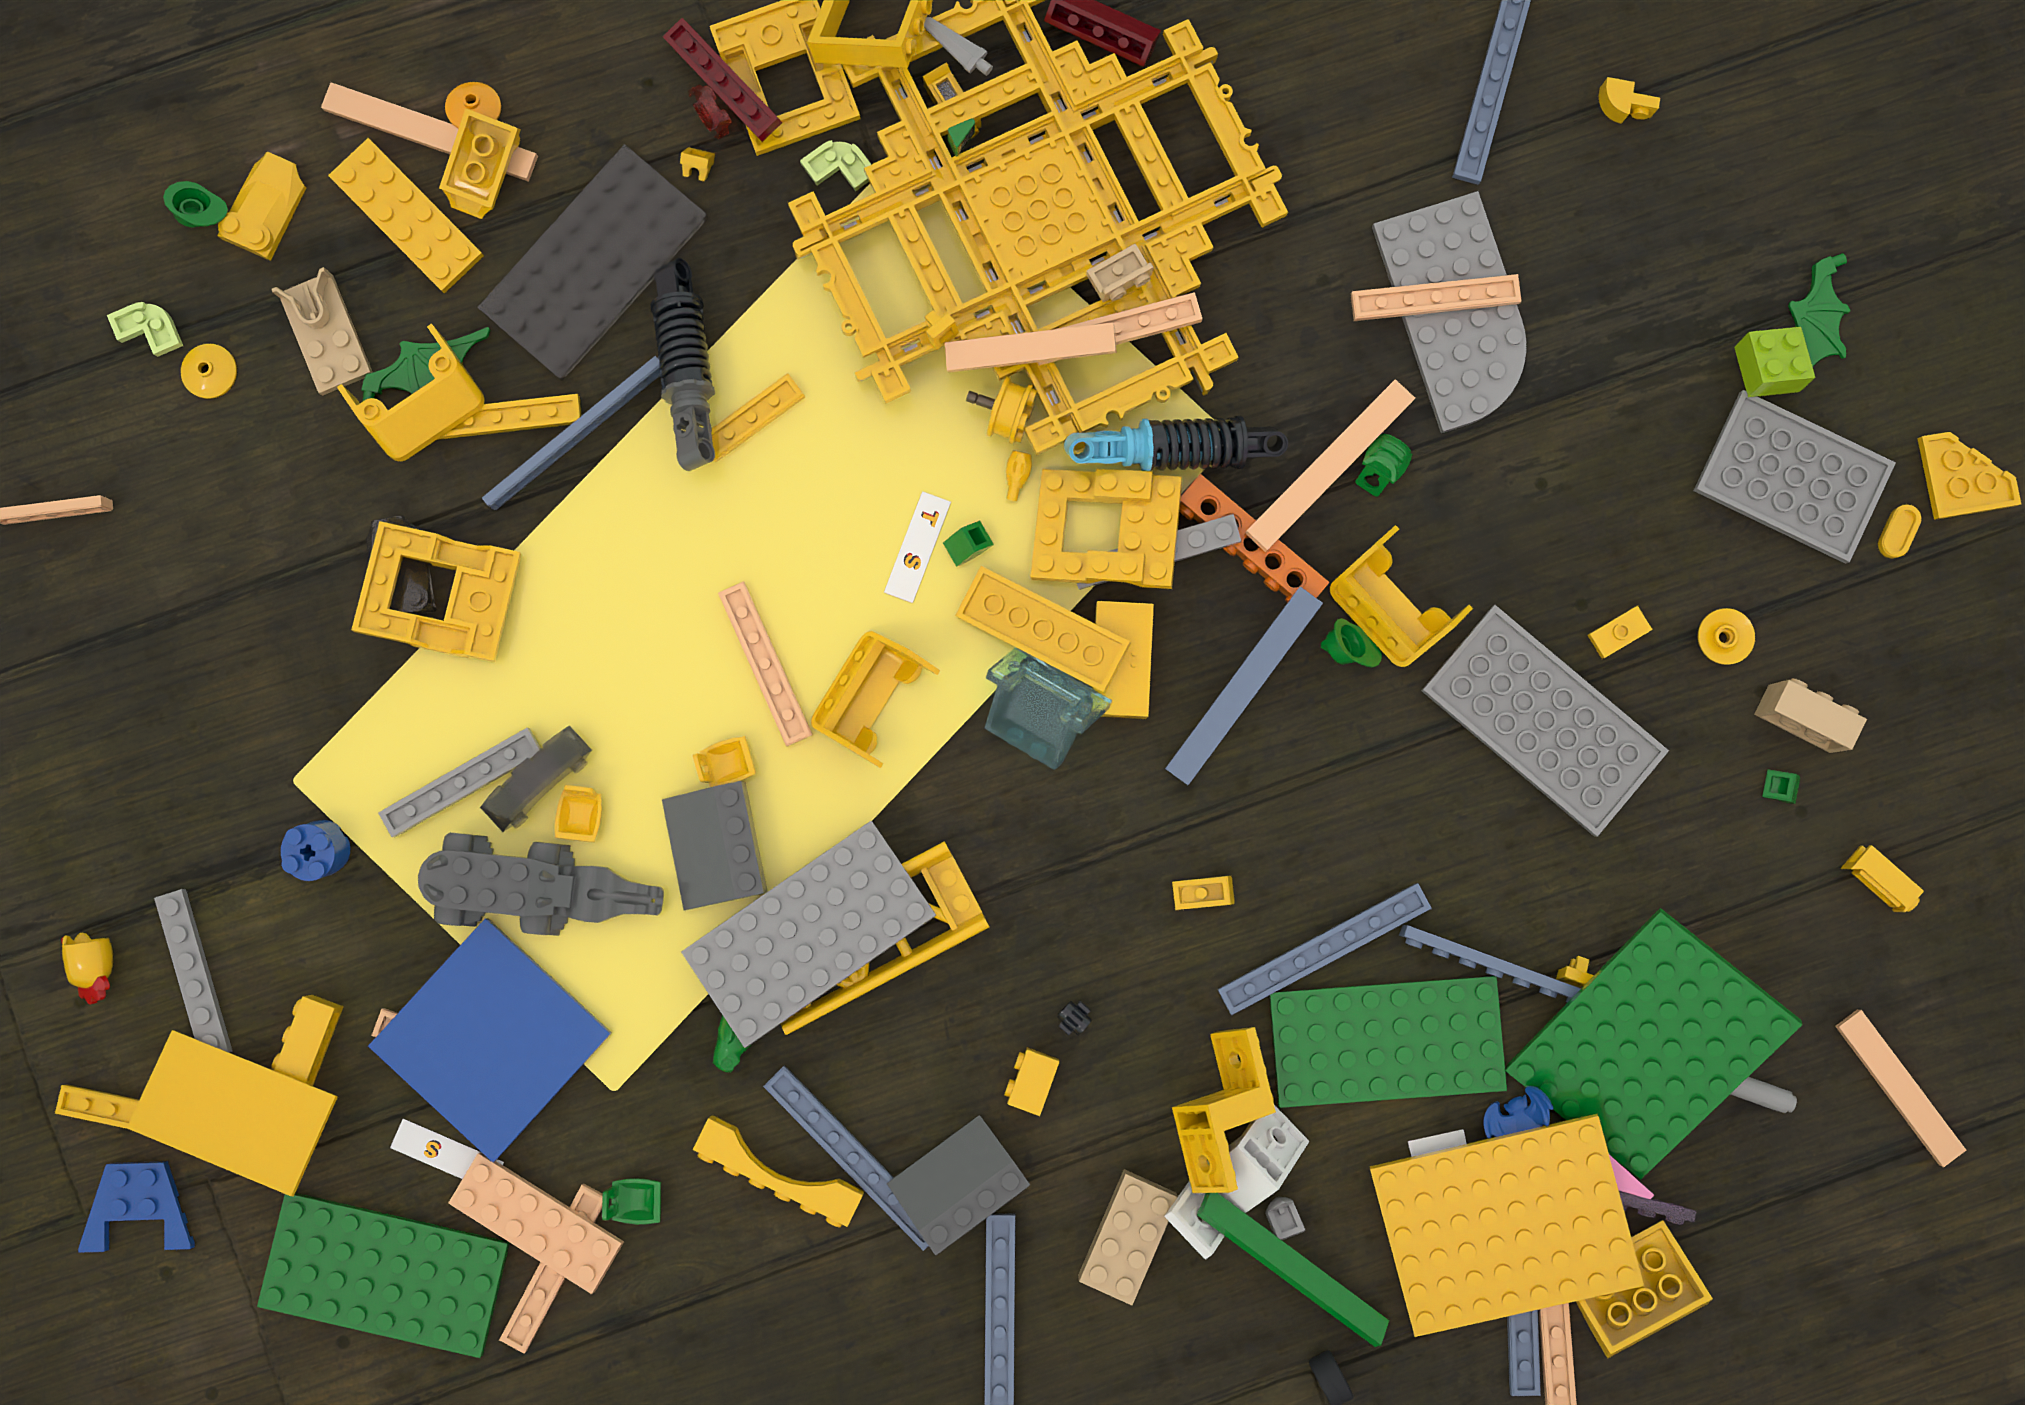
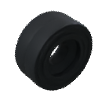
(1331, 1378)

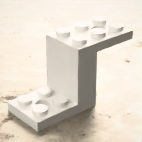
(1259, 1168)

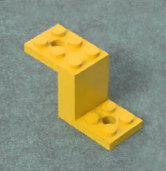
(1205, 1119)

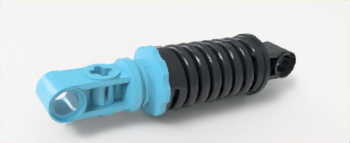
(1179, 444)

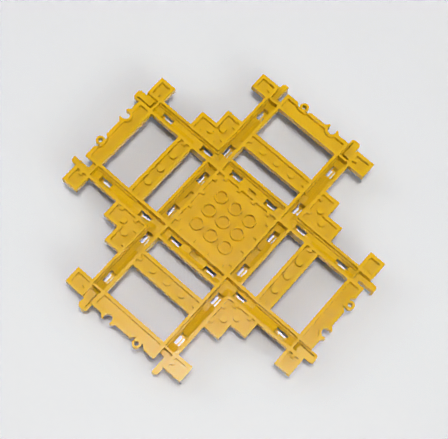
(1040, 208)

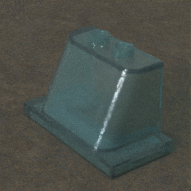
(1040, 707)

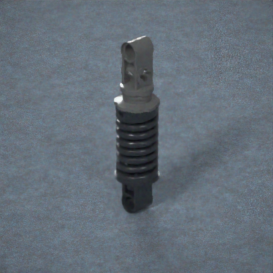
(684, 362)

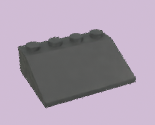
(714, 845)
(958, 1185)

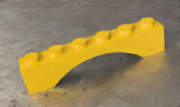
(725, 1145)

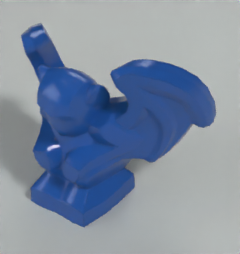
(1520, 1116)

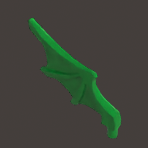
(1821, 312)
(412, 368)

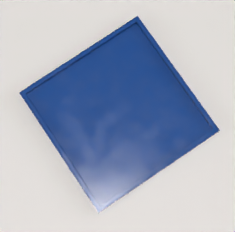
(490, 1039)

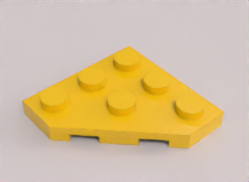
(1963, 479)

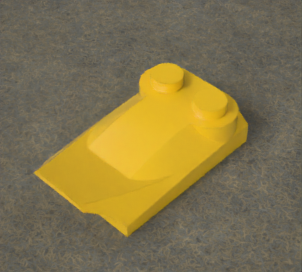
(478, 163)
(263, 206)

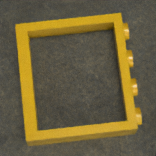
(868, 52)

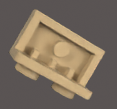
(1119, 273)

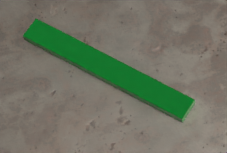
(1293, 1268)

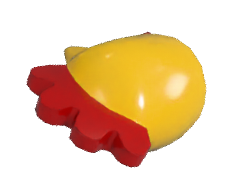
(88, 965)

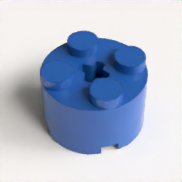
(314, 850)

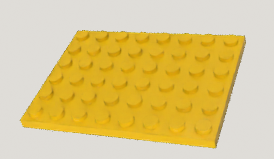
(1506, 1225)

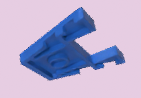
(136, 1193)

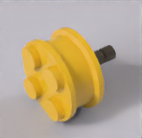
(1009, 409)

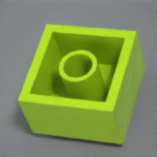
(1774, 362)

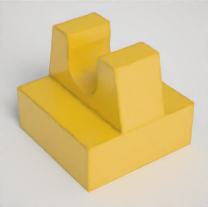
(697, 159)
(940, 329)
(1575, 973)

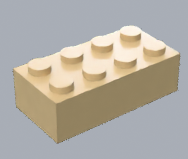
(1127, 1237)

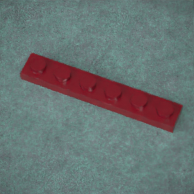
(722, 79)

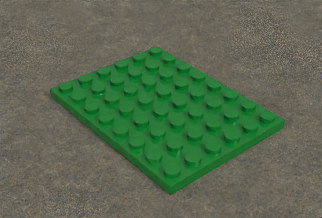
(1654, 1042)

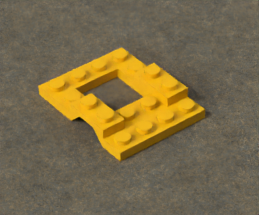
(774, 36)
(1145, 534)
(476, 600)

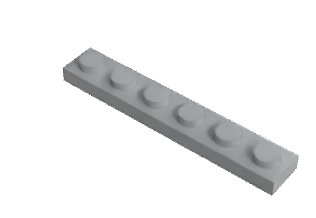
(1199, 540)
(459, 783)
(192, 969)

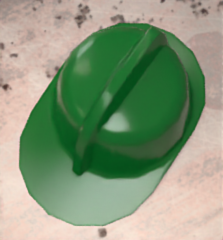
(194, 204)
(1351, 644)

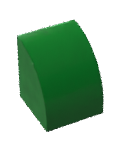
(968, 543)

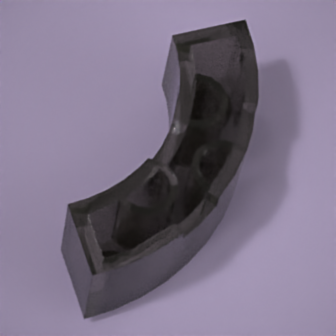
(535, 777)

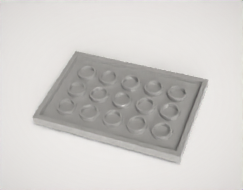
(1794, 477)

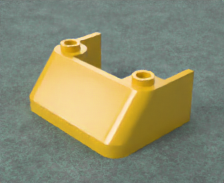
(427, 412)
(1385, 611)
(863, 690)

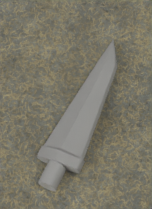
(963, 50)

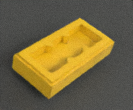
(1619, 632)

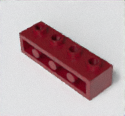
(1105, 28)

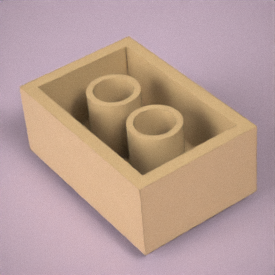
(1811, 715)

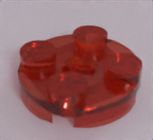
(709, 111)

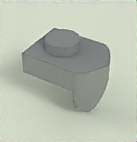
(1284, 1218)

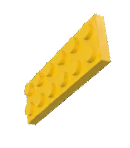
(406, 215)
(1043, 629)

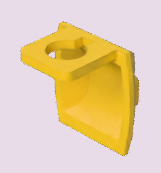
(725, 762)
(578, 814)

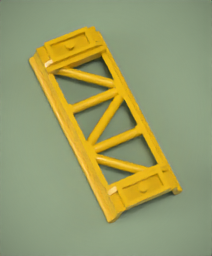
(956, 908)

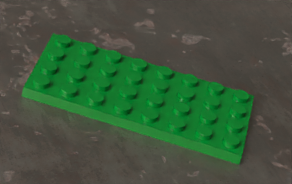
(1387, 1041)
(383, 1274)

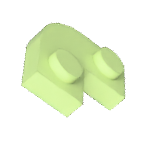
(837, 156)
(146, 319)

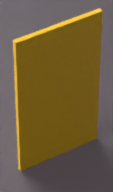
(232, 1113)

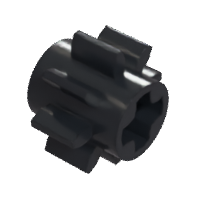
(1074, 1018)

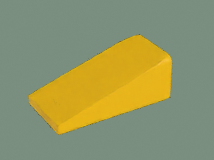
(1203, 892)

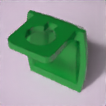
(1386, 458)
(633, 1201)

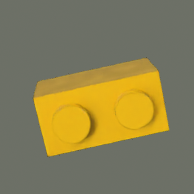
(1032, 1081)

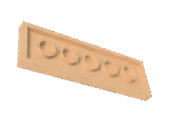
(536, 1222)

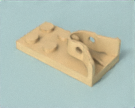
(325, 332)

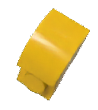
(1619, 101)

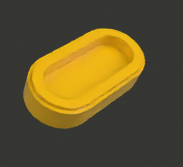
(1899, 531)

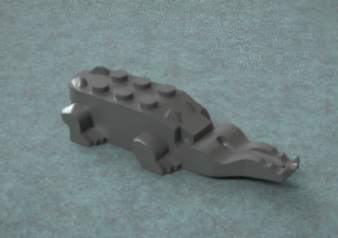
(541, 889)

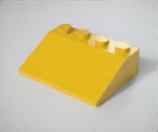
(1668, 1294)

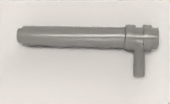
(1766, 1095)

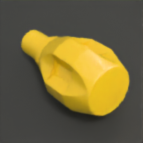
(1017, 472)

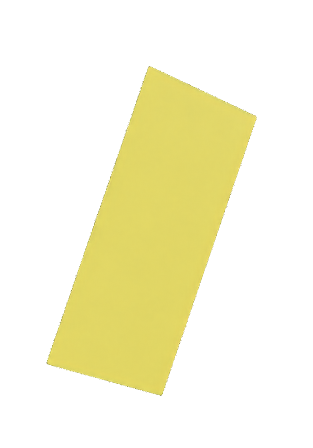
(633, 648)

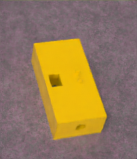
(1131, 681)

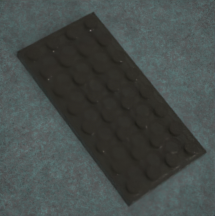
(593, 262)

